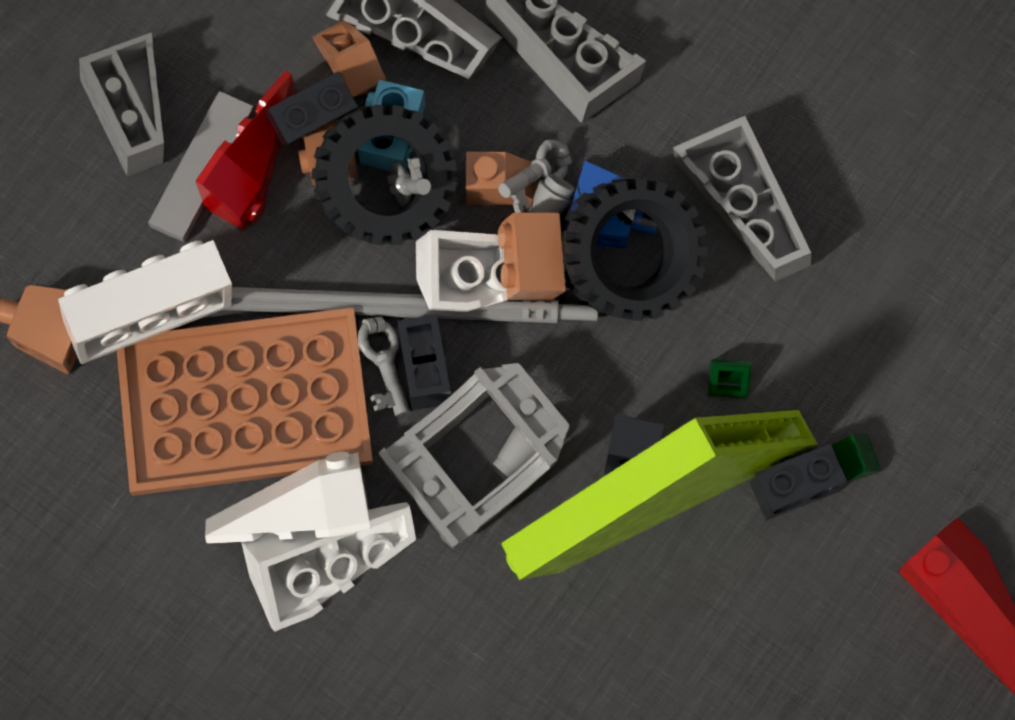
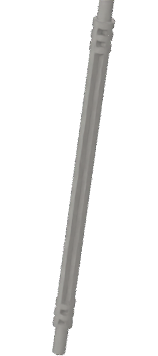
(401, 305)

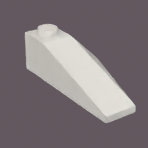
(460, 270)
(319, 497)
(306, 571)

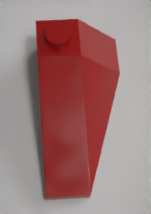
(240, 172)
(969, 595)

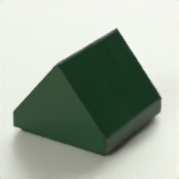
(729, 378)
(856, 457)

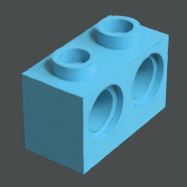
(389, 94)

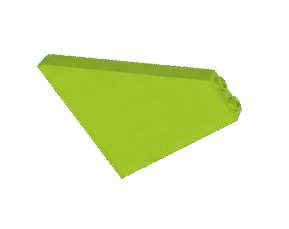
(657, 485)

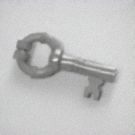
(539, 169)
(404, 184)
(384, 359)

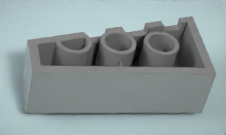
(432, 28)
(567, 53)
(744, 192)

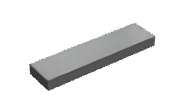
(181, 200)

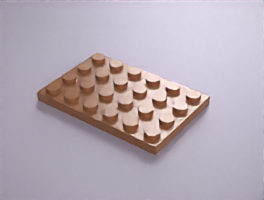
(242, 400)

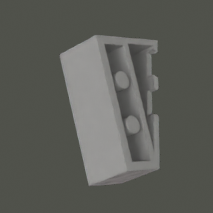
(126, 101)

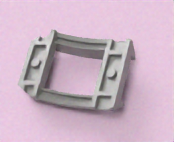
(430, 485)

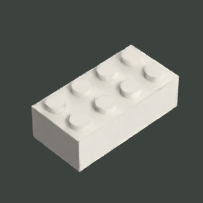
(145, 300)

